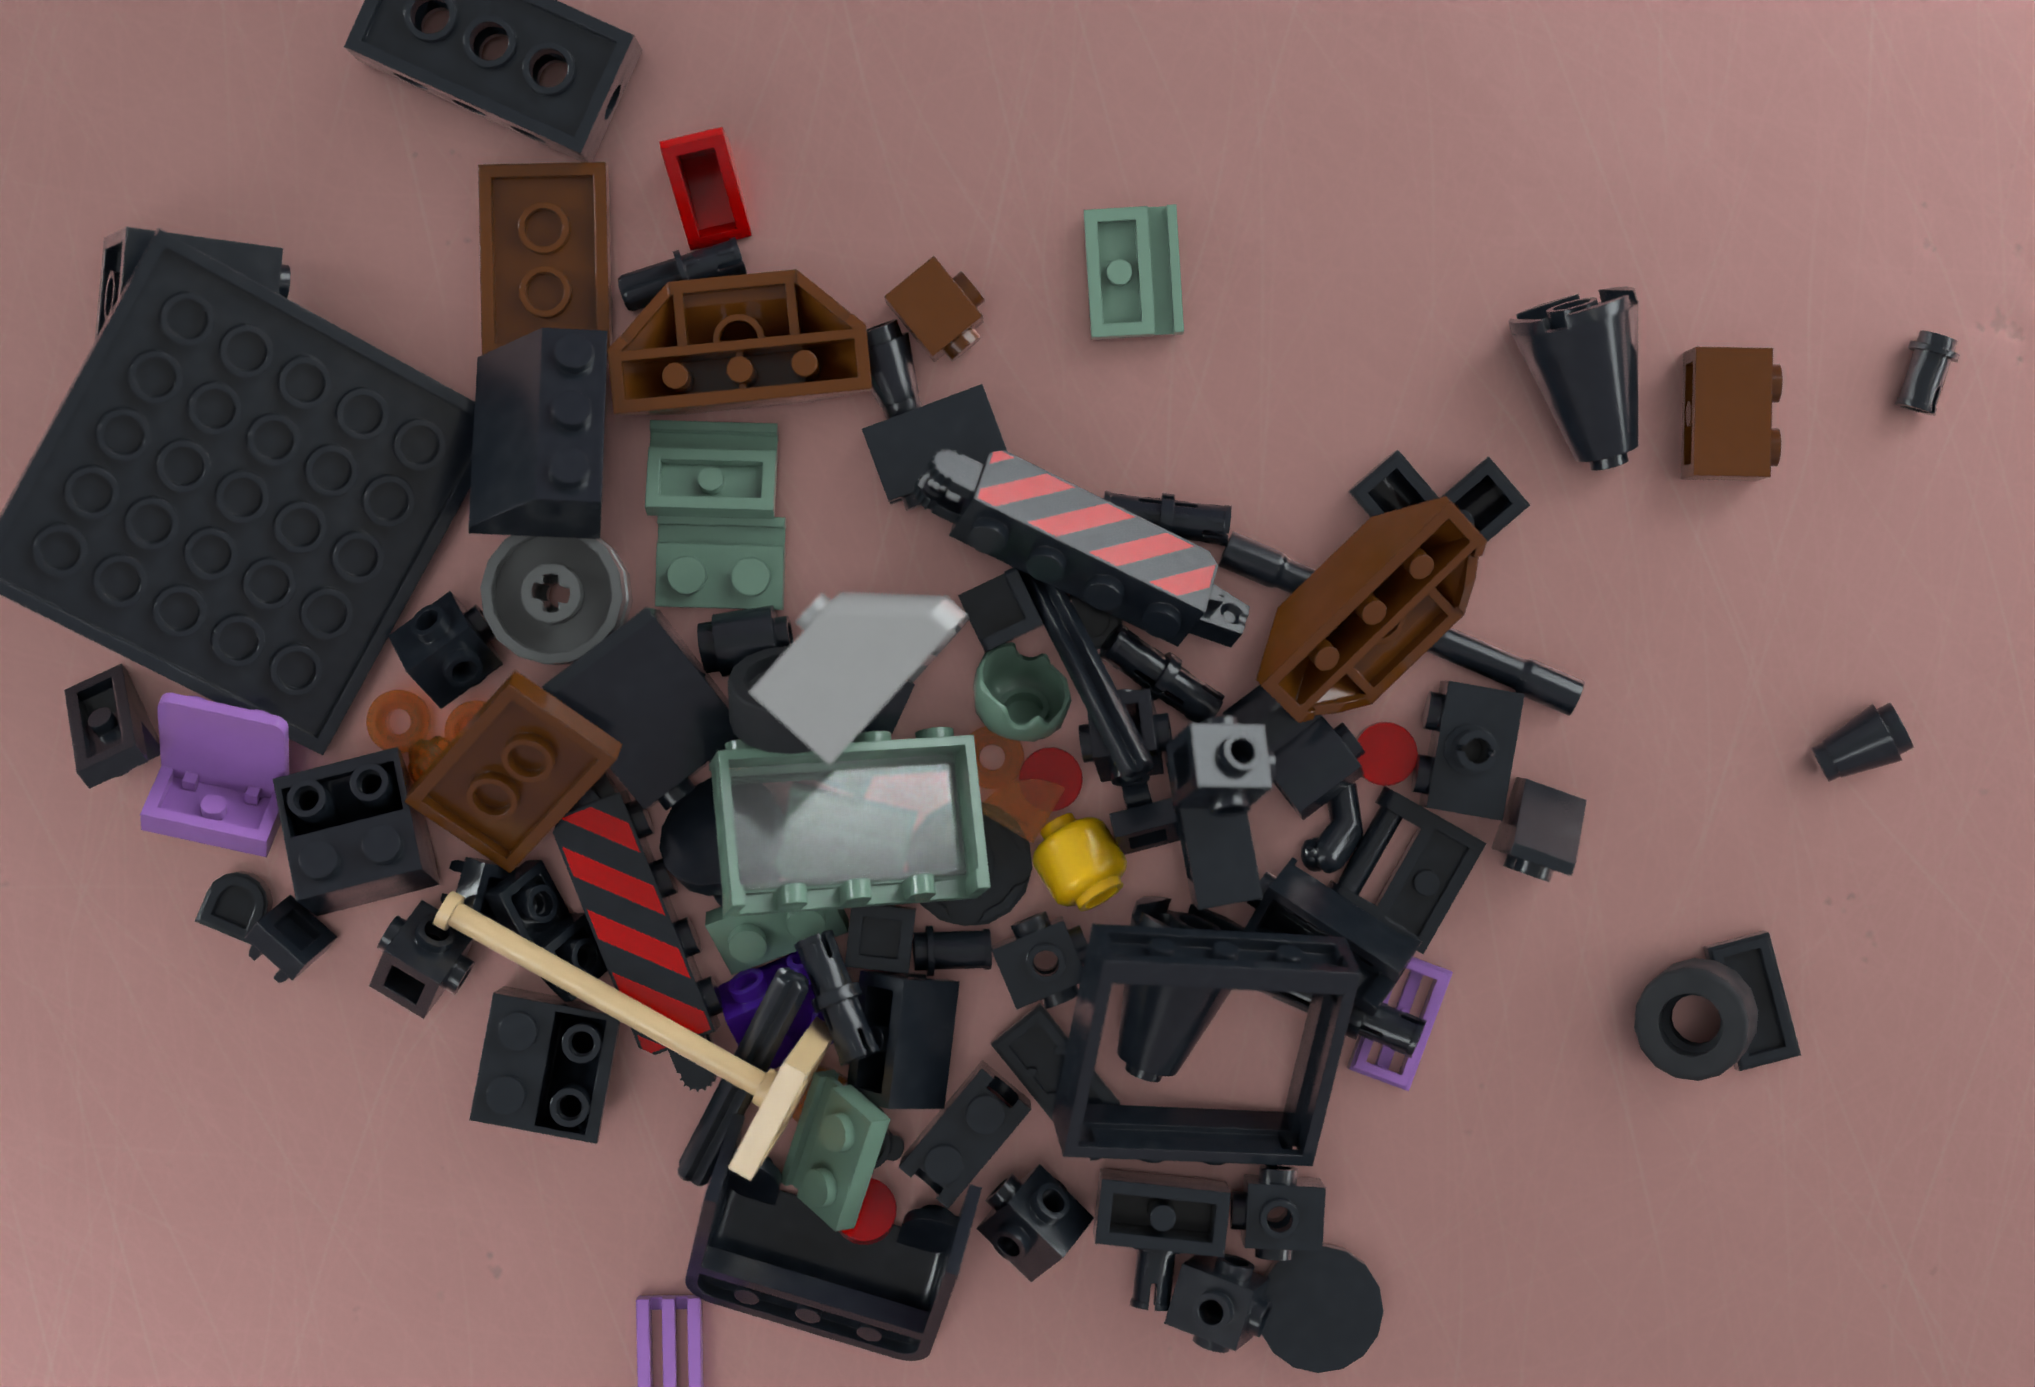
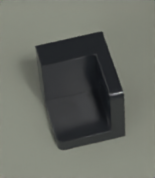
(1000, 610)

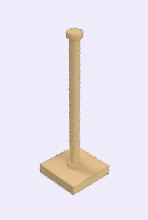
(772, 1091)

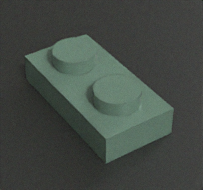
(765, 937)

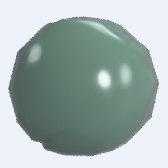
(1020, 694)

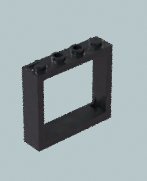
(1219, 962)

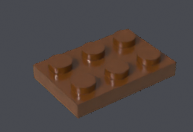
(543, 249)
(513, 772)

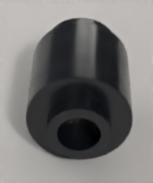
(740, 634)

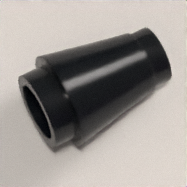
(892, 369)
(1864, 743)

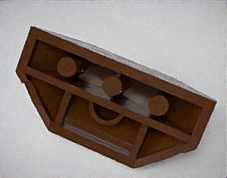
(738, 347)
(1371, 610)

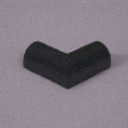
(1481, 495)

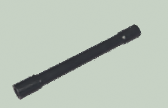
(1523, 675)

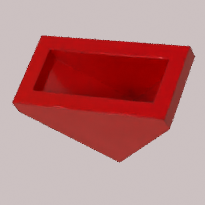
(706, 187)

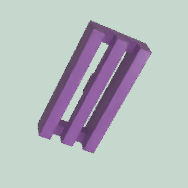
(1429, 1012)
(668, 1305)

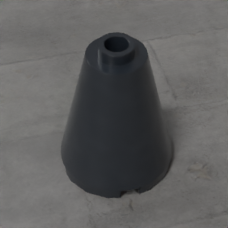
(1587, 370)
(1167, 1021)

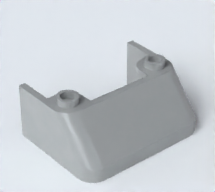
(853, 662)

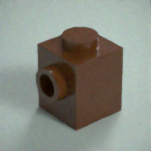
(938, 310)

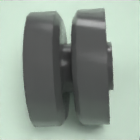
(519, 604)

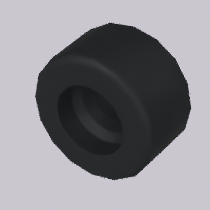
(1665, 1044)

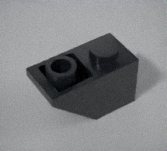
(1540, 830)

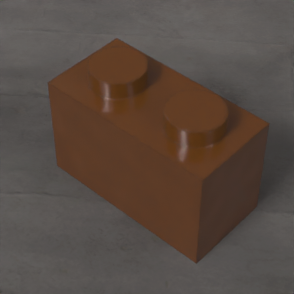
(1729, 413)

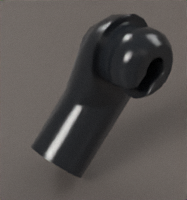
(1339, 837)

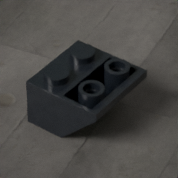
(353, 833)
(545, 1065)

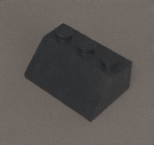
(540, 436)

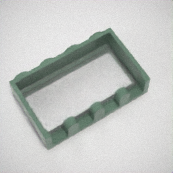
(865, 832)

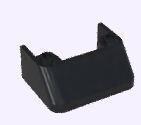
(784, 1264)

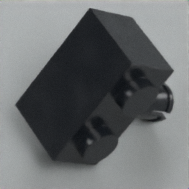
(1468, 749)
(1160, 1220)

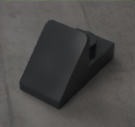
(109, 727)

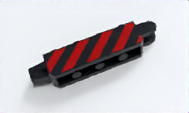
(1082, 545)
(635, 919)

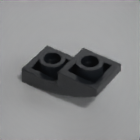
(535, 910)

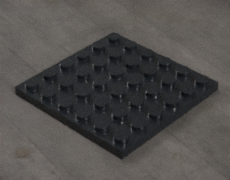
(236, 493)

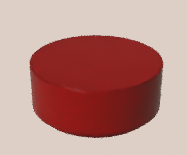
(1388, 753)
(1058, 767)
(875, 1217)

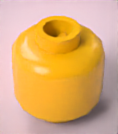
(1079, 861)

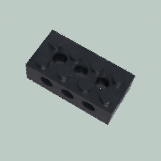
(506, 89)

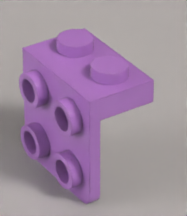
(217, 774)

